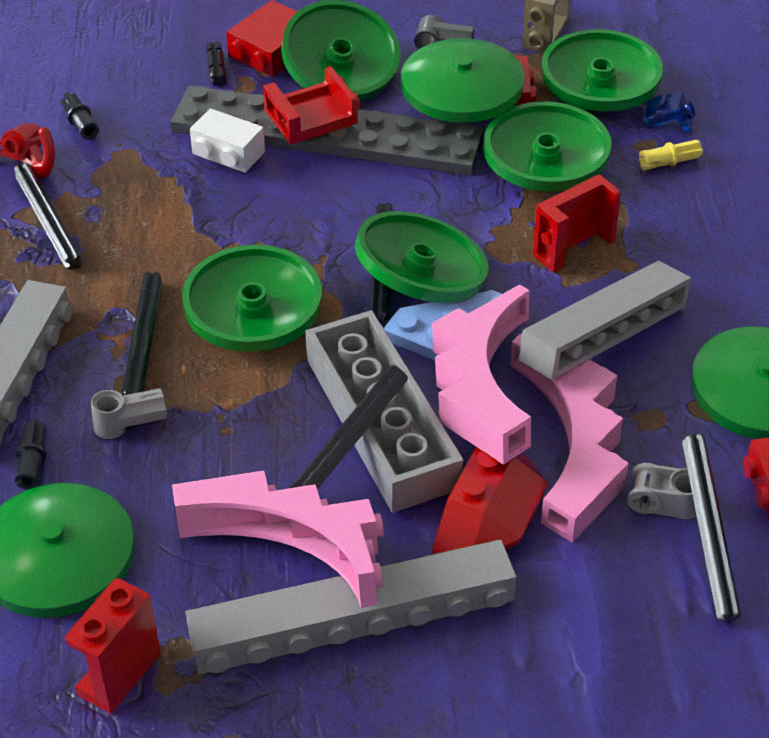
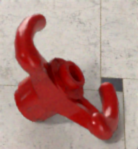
(23, 144)

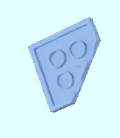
(413, 324)

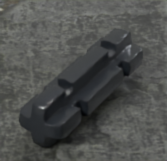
(216, 63)

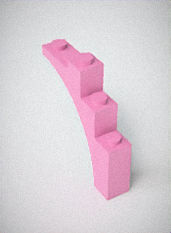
(469, 396)
(592, 471)
(246, 506)

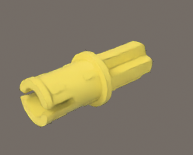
(670, 154)

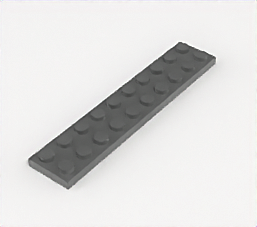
(375, 137)

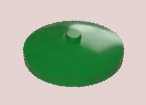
(347, 39)
(601, 70)
(462, 80)
(547, 146)
(421, 257)
(252, 298)
(733, 380)
(61, 549)

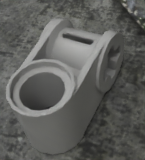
(667, 491)

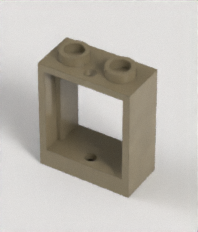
(548, 22)

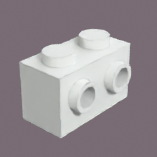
(227, 140)

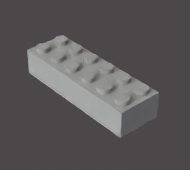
(406, 443)

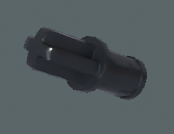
(79, 116)
(30, 455)

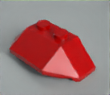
(490, 503)

